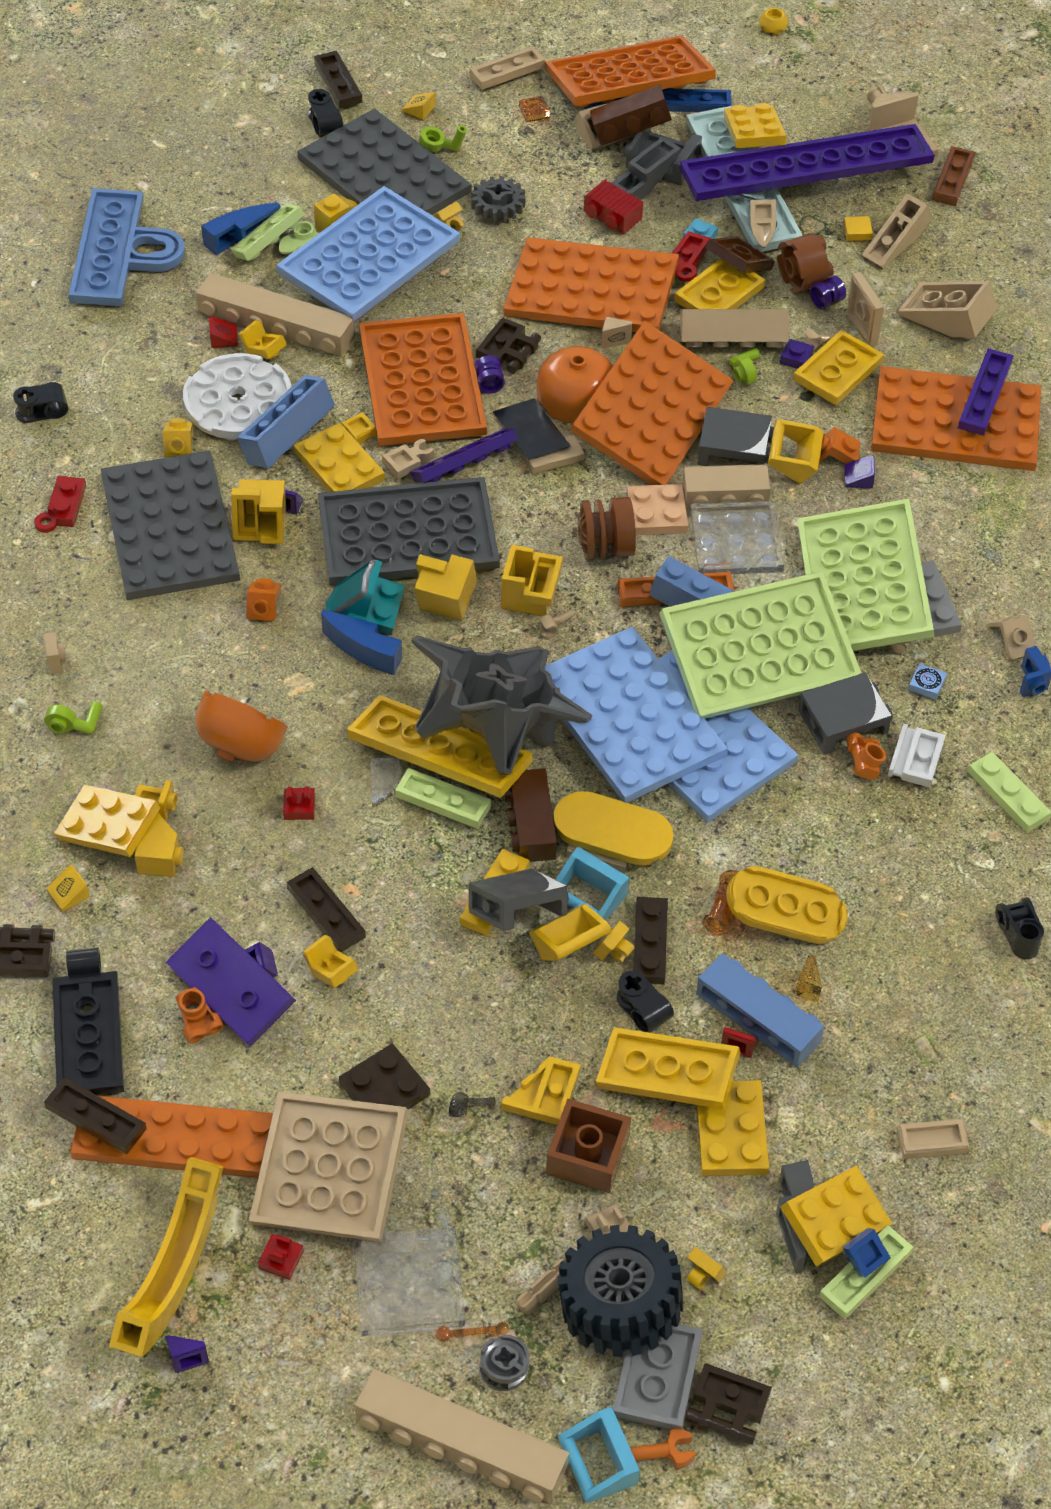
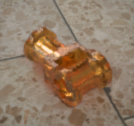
(718, 919)

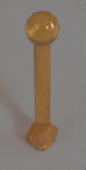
(445, 1333)

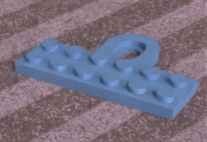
(109, 245)

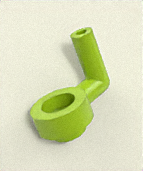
(434, 139)
(743, 367)
(63, 719)

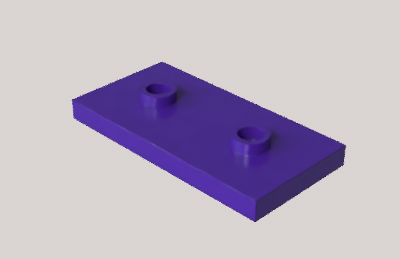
(231, 981)

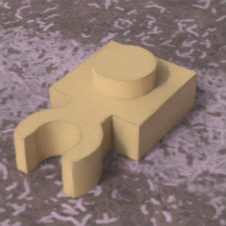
(405, 459)

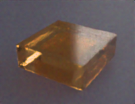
(534, 109)

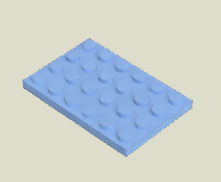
(368, 253)
(641, 718)
(751, 761)

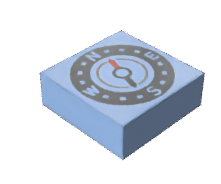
(927, 681)

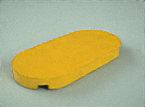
(613, 828)
(786, 905)

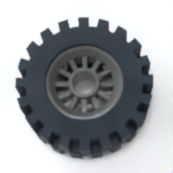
(620, 1290)

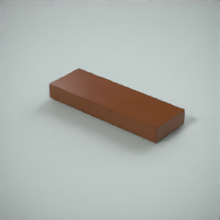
(953, 176)

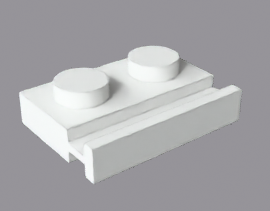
(916, 755)

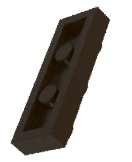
(338, 79)
(326, 909)
(651, 938)
(95, 1115)

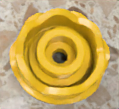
(773, 21)

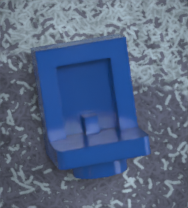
(1037, 672)

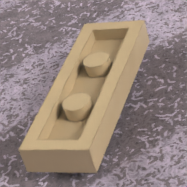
(507, 68)

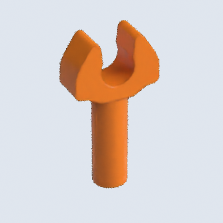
(667, 1449)

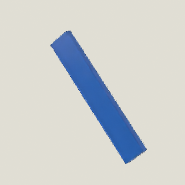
(691, 99)

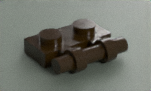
(503, 340)
(25, 958)
(733, 1395)

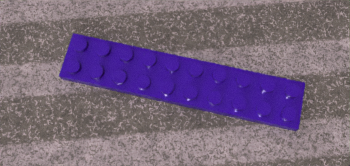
(806, 162)

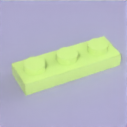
(268, 232)
(1009, 792)
(443, 798)
(849, 1290)

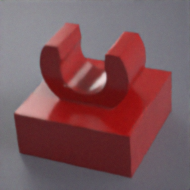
(299, 803)
(280, 1256)

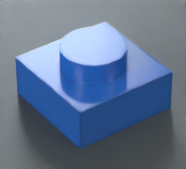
(866, 1252)

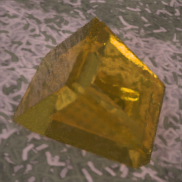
(809, 981)

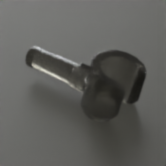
(461, 1101)

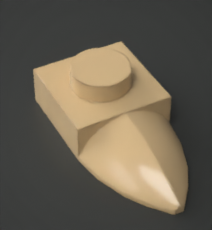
(763, 220)

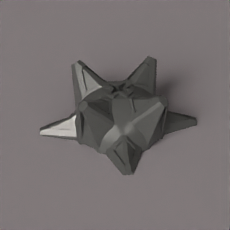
(495, 695)

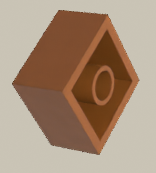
(588, 1145)

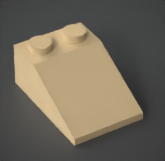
(951, 307)

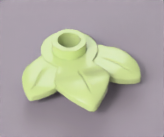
(300, 234)

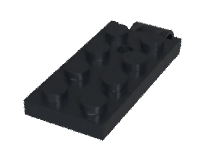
(91, 1042)

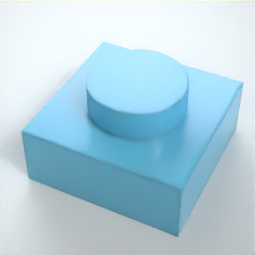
(702, 228)

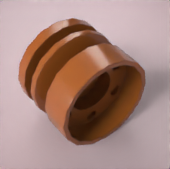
(606, 528)

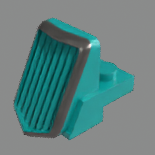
(368, 597)

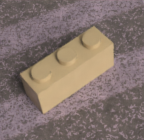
(725, 484)

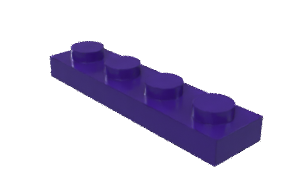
(985, 392)
(472, 452)

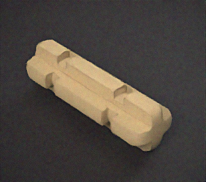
(540, 1290)

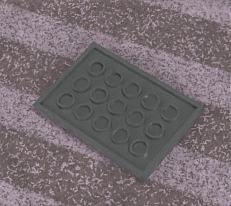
(378, 154)
(404, 522)
(169, 525)

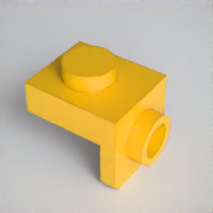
(261, 343)
(177, 437)
(164, 797)
(328, 963)

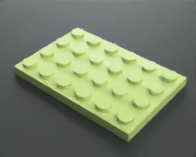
(871, 571)
(759, 644)

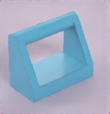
(598, 875)
(617, 1446)

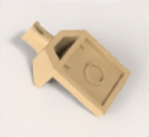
(894, 111)

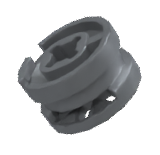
(504, 1362)

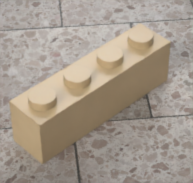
(734, 326)

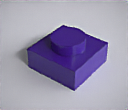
(796, 353)

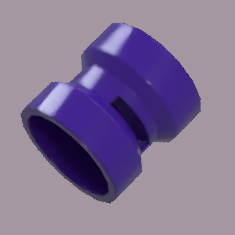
(830, 291)
(489, 374)

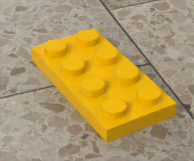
(668, 1067)

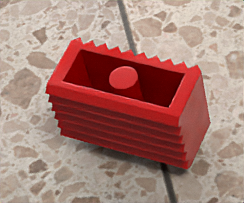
(613, 206)

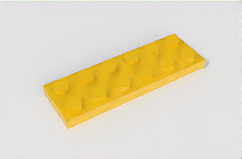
(452, 753)

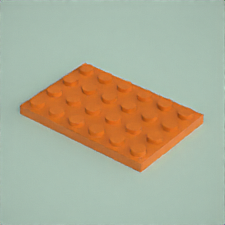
(629, 70)
(590, 283)
(422, 379)
(651, 405)
(922, 410)

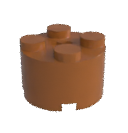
(804, 261)

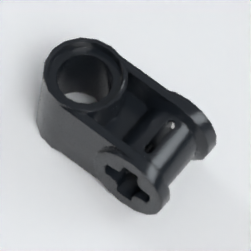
(323, 112)
(43, 402)
(1021, 927)
(643, 1002)

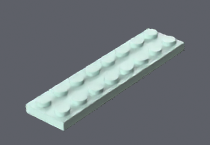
(718, 141)

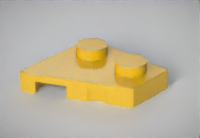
(545, 1091)

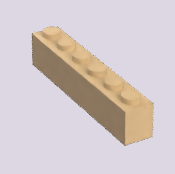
(278, 313)
(461, 1437)

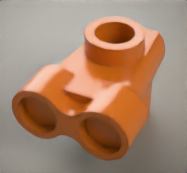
(866, 755)
(198, 1021)

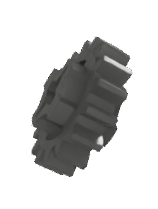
(498, 199)

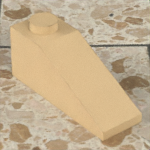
(899, 231)

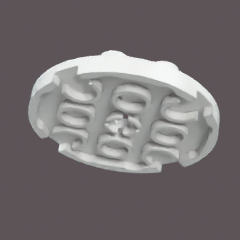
(210, 393)

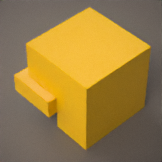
(259, 511)
(529, 580)
(445, 586)

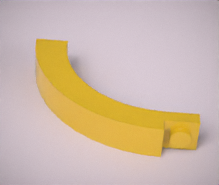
(156, 1301)

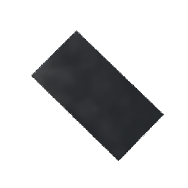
(533, 427)

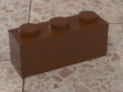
(630, 115)
(532, 816)

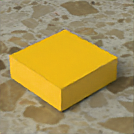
(858, 228)
(360, 427)

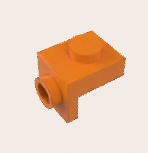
(840, 446)
(262, 599)

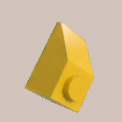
(330, 210)
(159, 850)

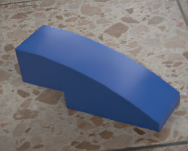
(234, 226)
(362, 641)

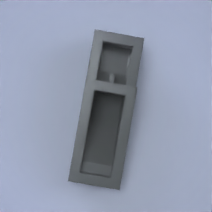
(648, 168)
(794, 1180)

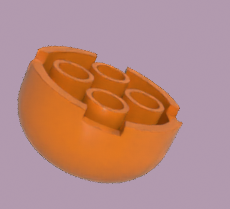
(570, 380)
(237, 729)

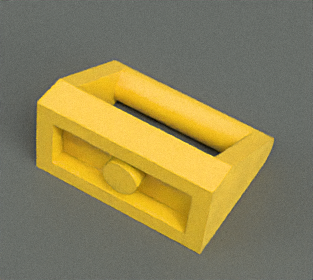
(808, 449)
(569, 933)

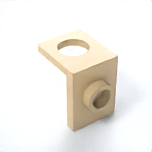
(1016, 634)

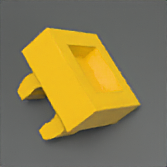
(450, 215)
(614, 944)
(704, 1268)

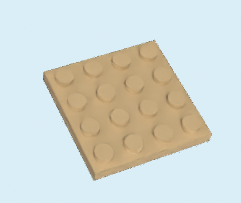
(329, 1166)

